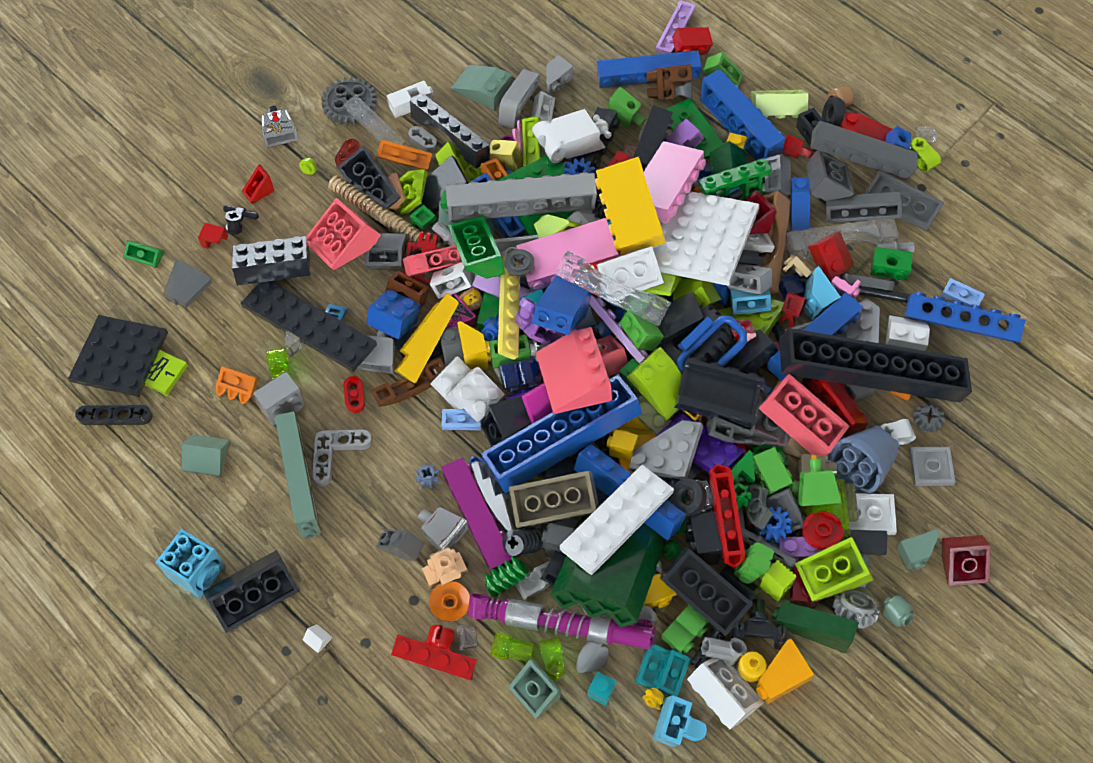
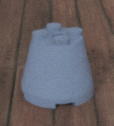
(865, 458)

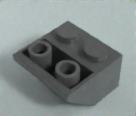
(387, 252)

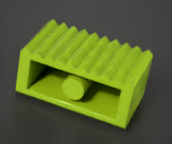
(777, 581)

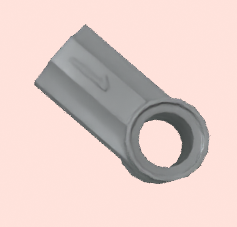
(728, 651)

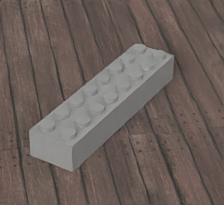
(521, 196)

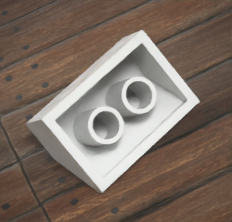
(725, 691)

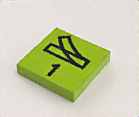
(165, 373)

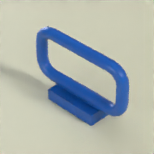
(703, 332)

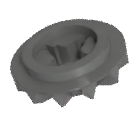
(519, 256)
(921, 420)

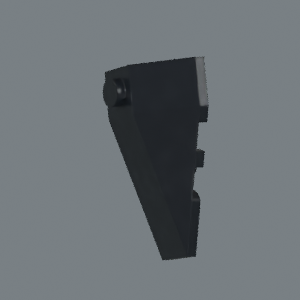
(369, 176)

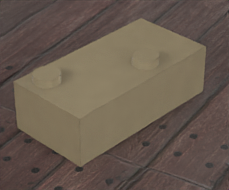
(554, 499)

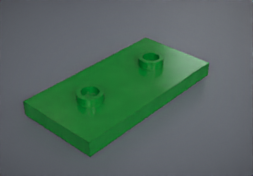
(689, 111)

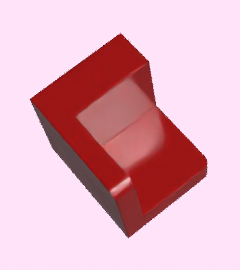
(211, 234)

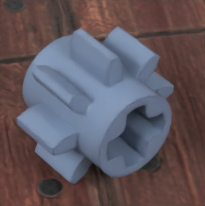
(429, 481)

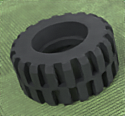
(712, 349)

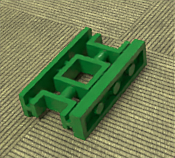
(736, 177)

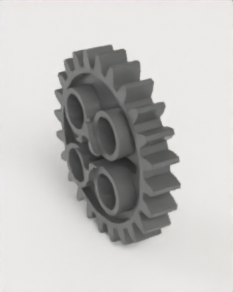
(343, 91)

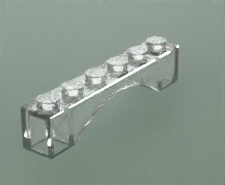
(866, 231)
(637, 302)

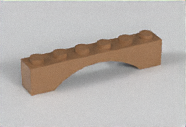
(778, 236)

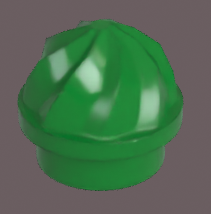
(671, 549)

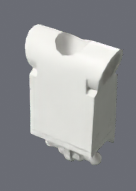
(571, 135)

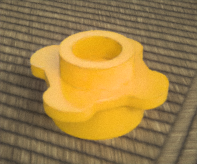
(654, 698)

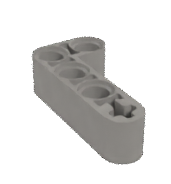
(516, 98)

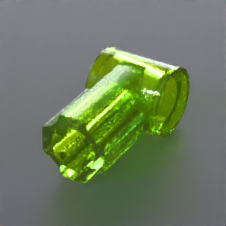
(506, 647)

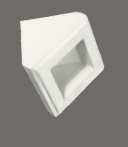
(316, 638)

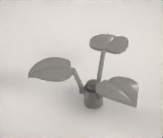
(595, 655)

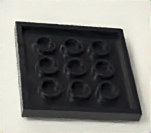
(118, 355)

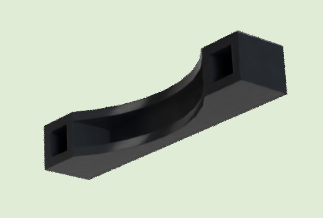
(470, 145)

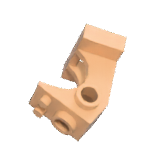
(444, 567)

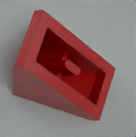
(258, 185)

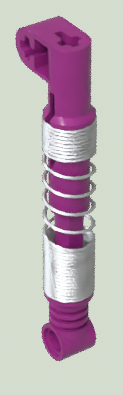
(532, 617)

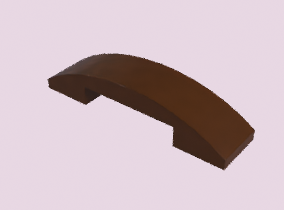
(405, 389)

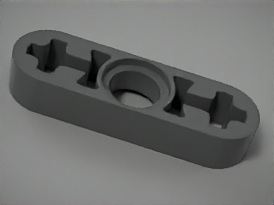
(869, 282)

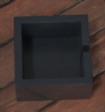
(704, 537)

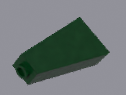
(816, 626)

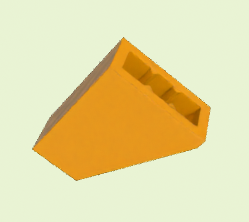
(784, 673)

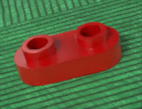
(354, 396)

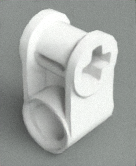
(901, 431)

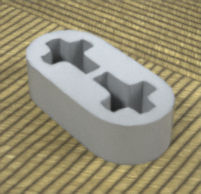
(424, 138)

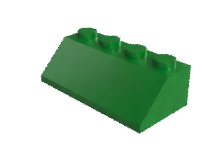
(477, 247)

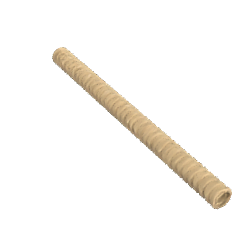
(376, 210)

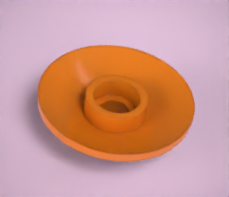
(449, 592)

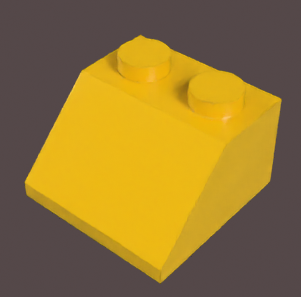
(474, 347)

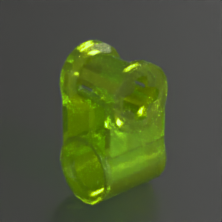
(277, 362)
(552, 656)

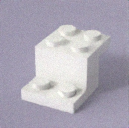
(467, 388)

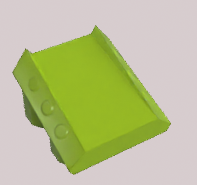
(413, 188)

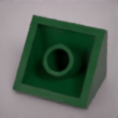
(727, 157)

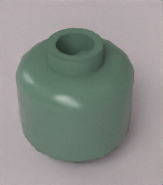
(898, 611)

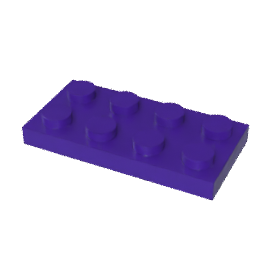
(711, 450)

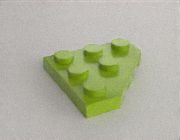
(760, 320)

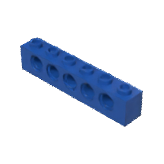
(1012, 332)

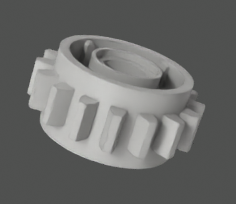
(857, 607)

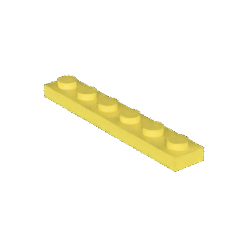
(508, 308)

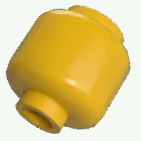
(751, 666)

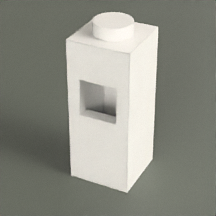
(400, 100)

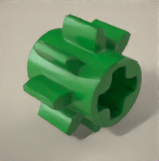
(742, 495)

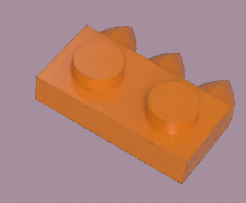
(236, 383)

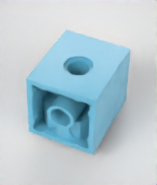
(190, 563)

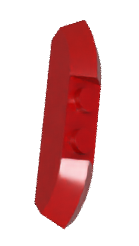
(727, 515)

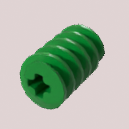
(506, 577)

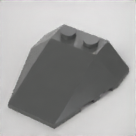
(762, 433)

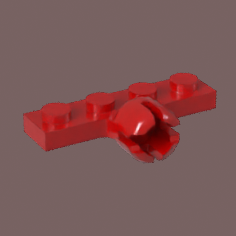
(435, 652)

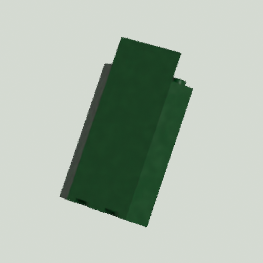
(618, 584)

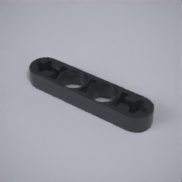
(113, 418)

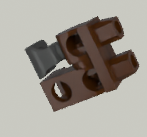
(665, 82)

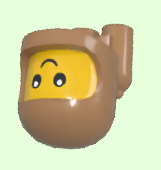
(471, 298)

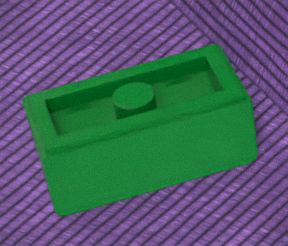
(143, 253)

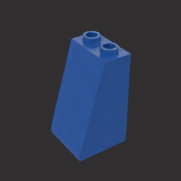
(562, 306)

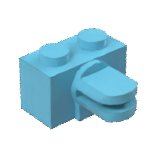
(676, 723)

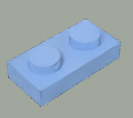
(957, 291)
(458, 420)

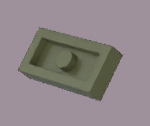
(651, 417)

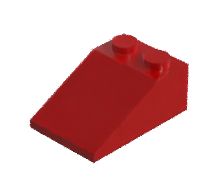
(864, 125)

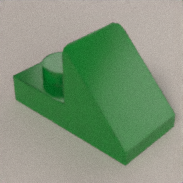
(745, 469)

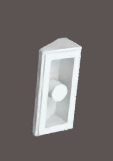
(543, 106)

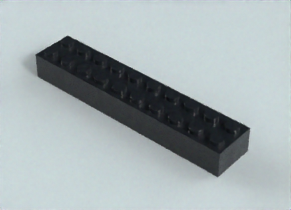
(874, 365)

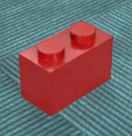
(692, 39)

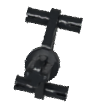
(760, 626)

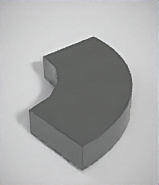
(757, 510)

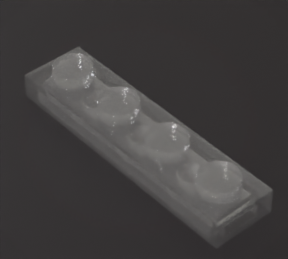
(371, 121)

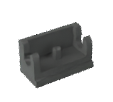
(780, 176)

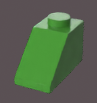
(722, 62)

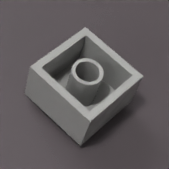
(279, 397)

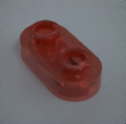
(346, 151)

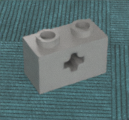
(751, 279)

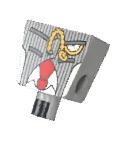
(277, 127)

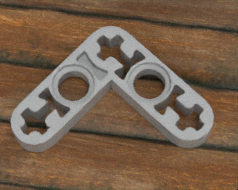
(332, 444)

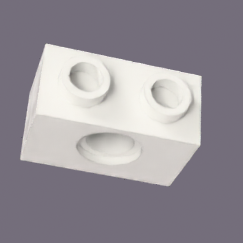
(451, 280)

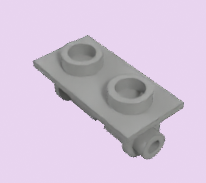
(535, 346)

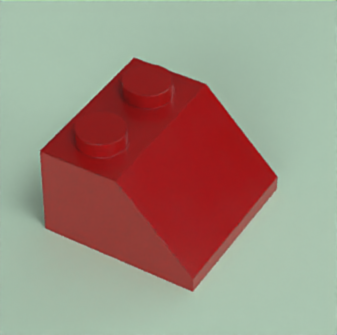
(831, 255)

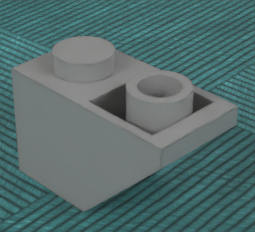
(558, 74)

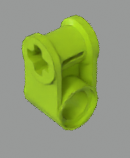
(927, 156)

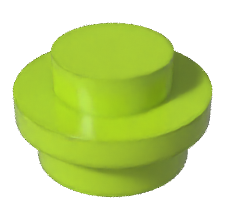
(308, 166)

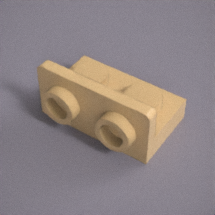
(801, 264)

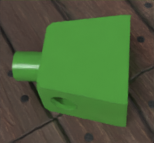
(627, 108)
(817, 486)

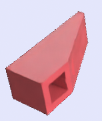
(431, 261)

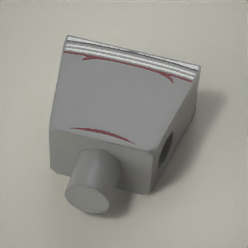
(442, 528)

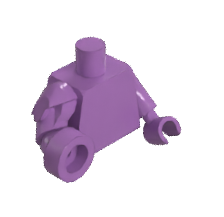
(538, 333)

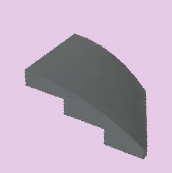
(185, 284)

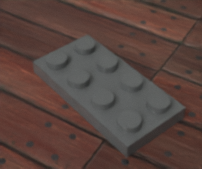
(917, 206)

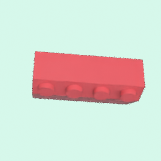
(341, 235)
(574, 372)

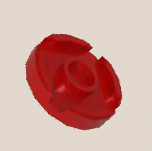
(822, 530)

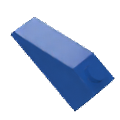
(799, 204)

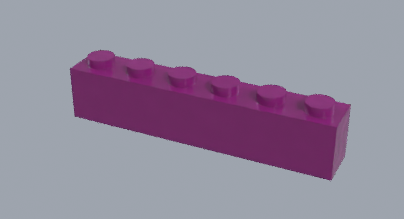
(476, 512)

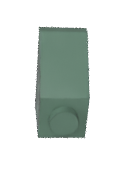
(917, 549)

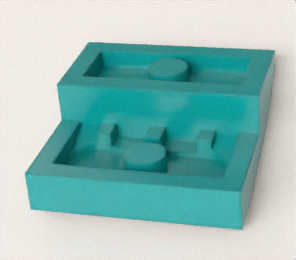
(662, 670)

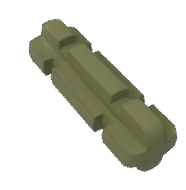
(851, 502)

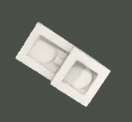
(533, 584)

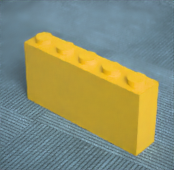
(629, 207)

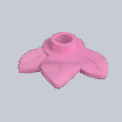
(517, 135)

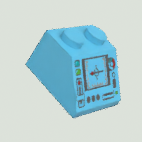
(819, 294)

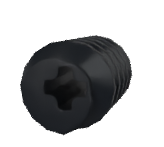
(522, 541)

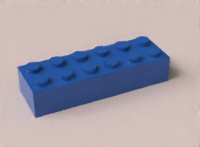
(741, 116)

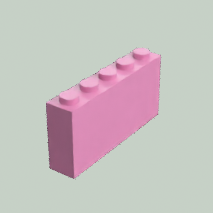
(672, 176)
(588, 241)

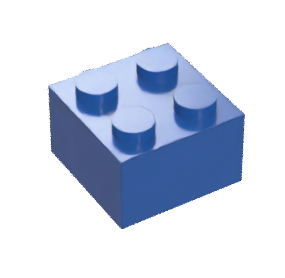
(393, 314)

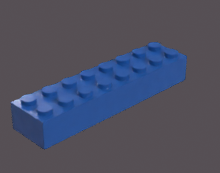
(559, 436)

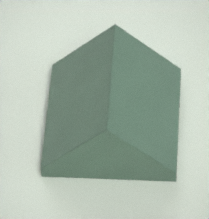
(204, 455)
(535, 689)

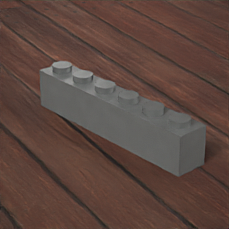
(864, 150)

